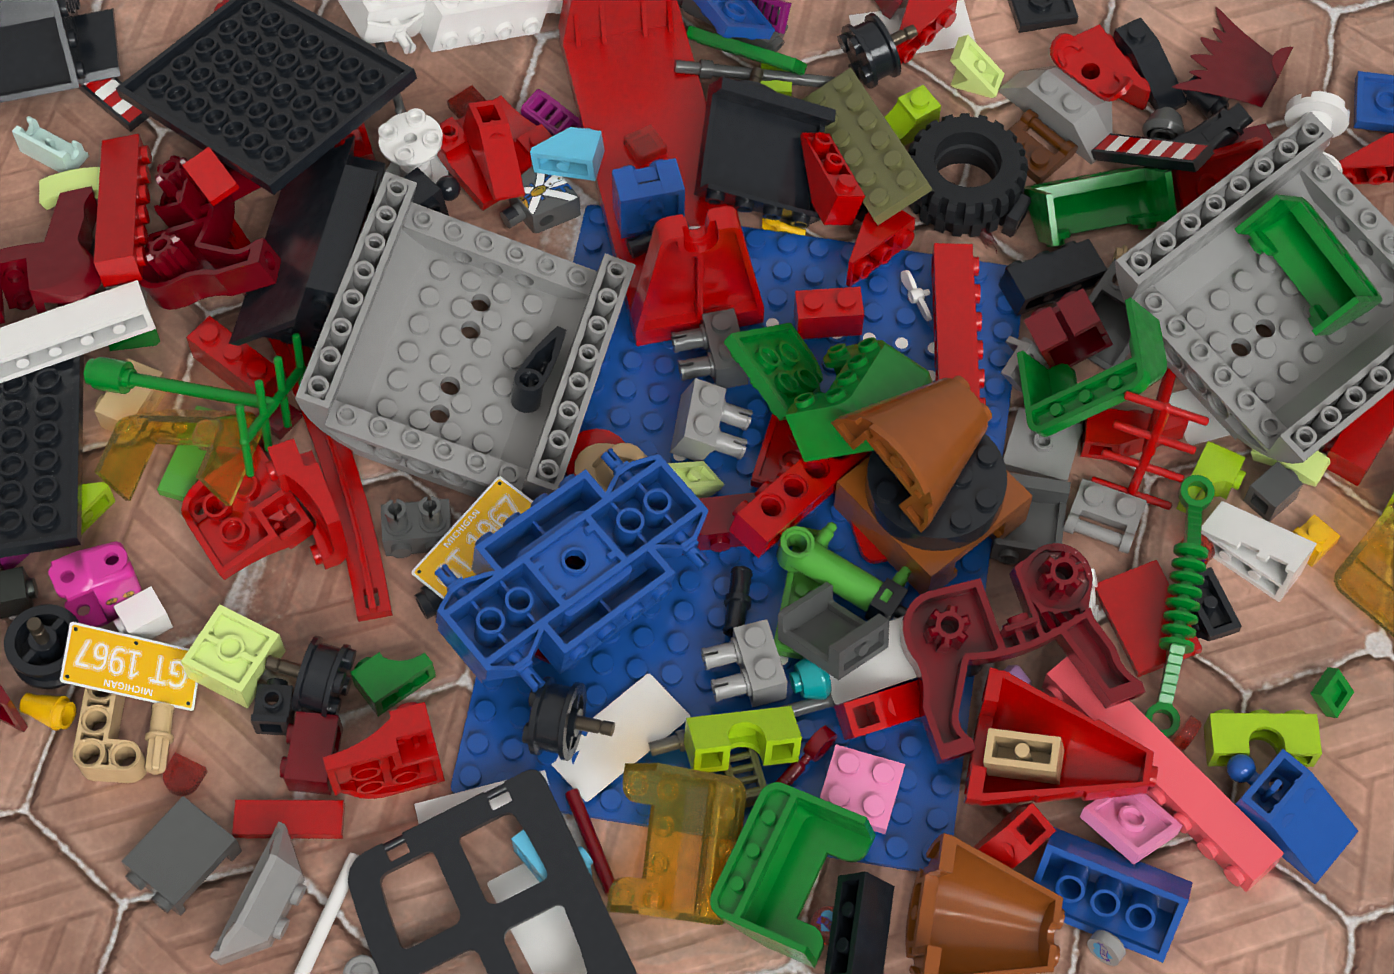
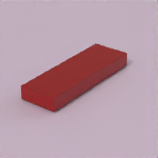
(302, 818)

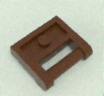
(1041, 161)

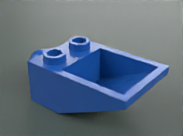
(1298, 816)

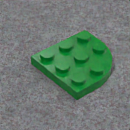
(776, 364)

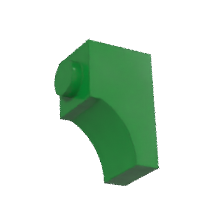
(390, 681)

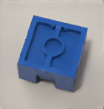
(646, 195)

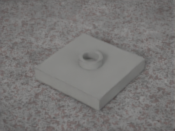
(1038, 455)

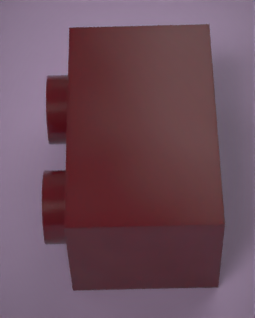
(310, 740)

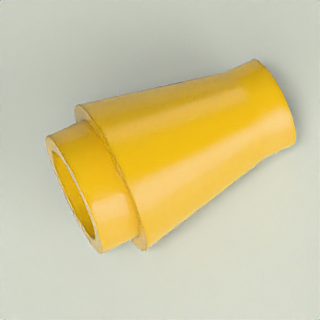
(51, 710)

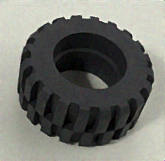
(973, 143)

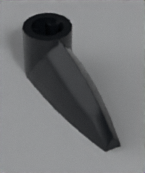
(535, 372)

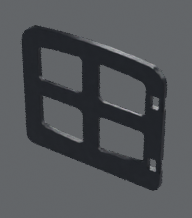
(484, 924)

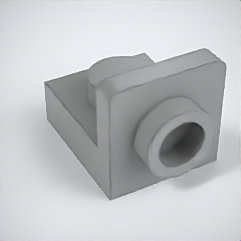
(1011, 369)

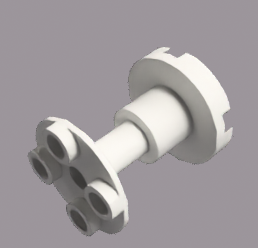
(1327, 108)
(412, 142)

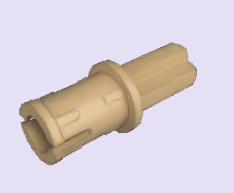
(159, 738)

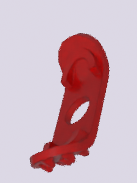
(1073, 58)

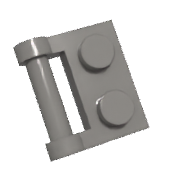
(1109, 508)

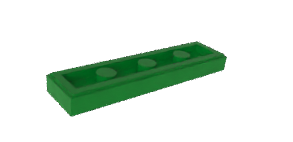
(746, 50)

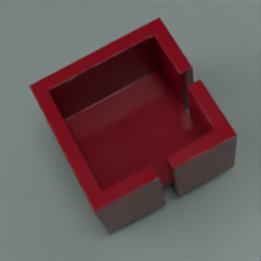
(1069, 330)

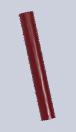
(590, 839)

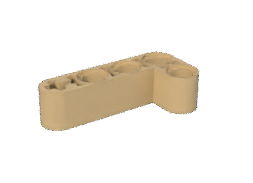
(105, 741)

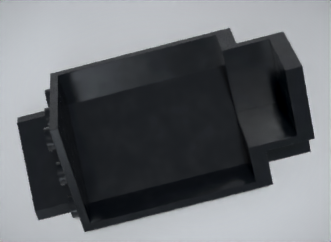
(54, 48)
(315, 238)

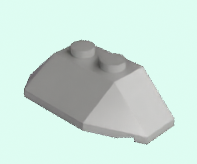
(1062, 106)
(264, 902)

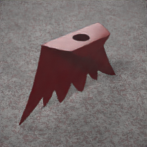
(1237, 66)

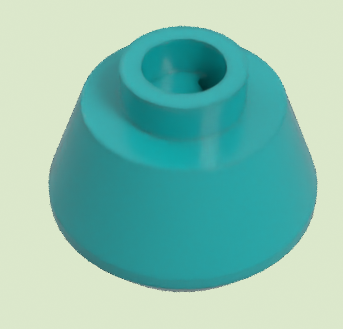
(810, 680)

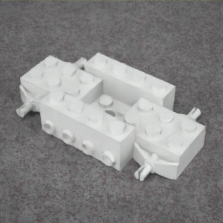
(446, 22)

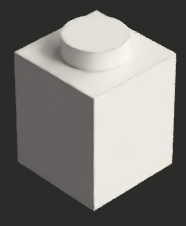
(142, 615)

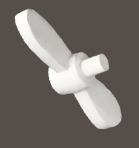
(915, 294)

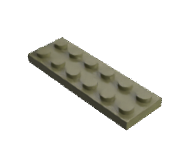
(870, 147)

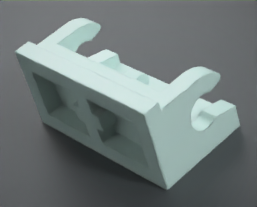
(49, 148)

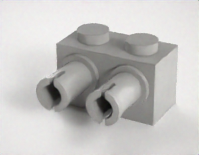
(699, 420)
(759, 663)

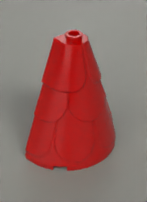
(1096, 756)

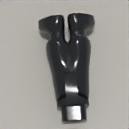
(1219, 129)

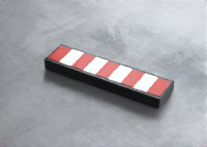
(106, 96)
(1153, 152)

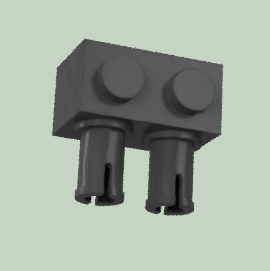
(718, 359)
(414, 525)

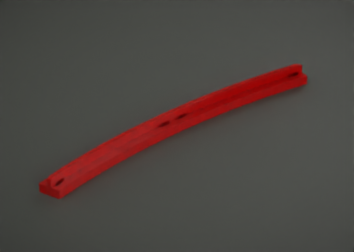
(346, 490)

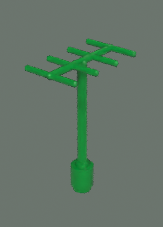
(121, 377)

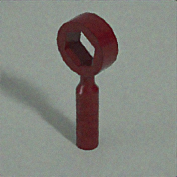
(814, 750)

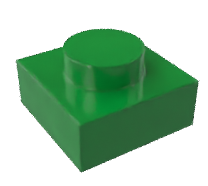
(1332, 692)

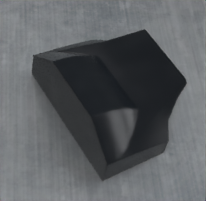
(1216, 613)

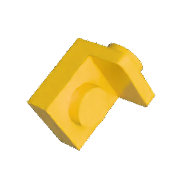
(1320, 533)

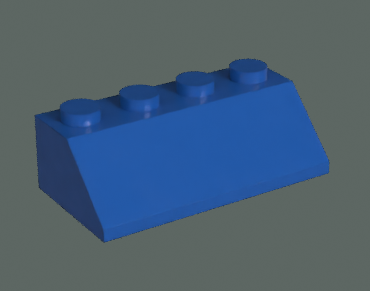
(1112, 894)

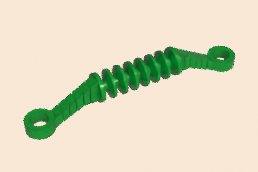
(1188, 564)

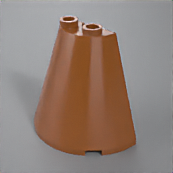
(922, 439)
(979, 916)

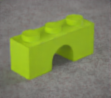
(767, 731)
(1230, 734)

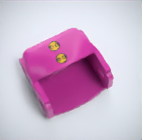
(95, 579)

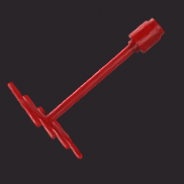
(1152, 437)

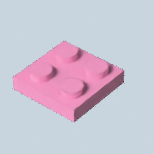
(863, 785)
(1131, 824)

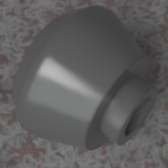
(1163, 124)

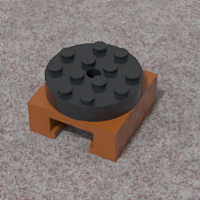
(979, 505)

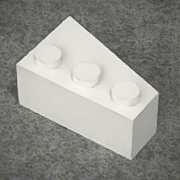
(1257, 549)

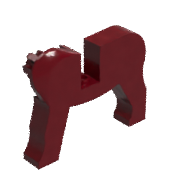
(191, 255)
(60, 266)
(957, 629)

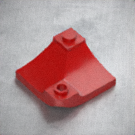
(462, 164)
(305, 480)
(254, 526)
(390, 760)

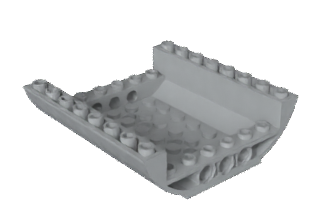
(1215, 289)
(401, 337)

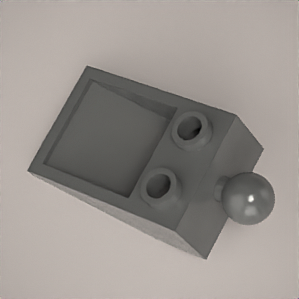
(1113, 314)

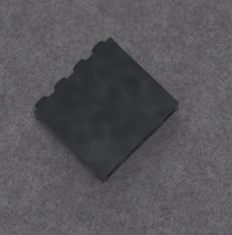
(755, 151)

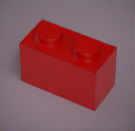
(829, 312)

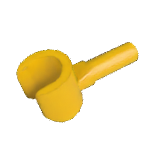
(776, 225)

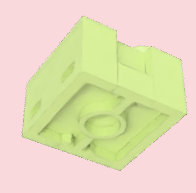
(231, 655)

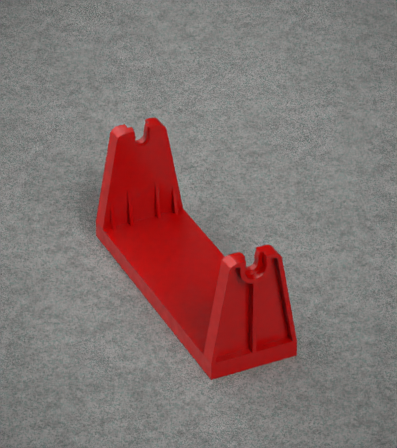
(622, 81)

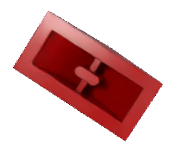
(210, 176)

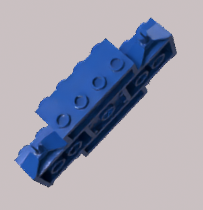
(534, 601)

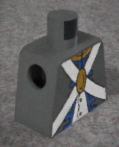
(545, 204)

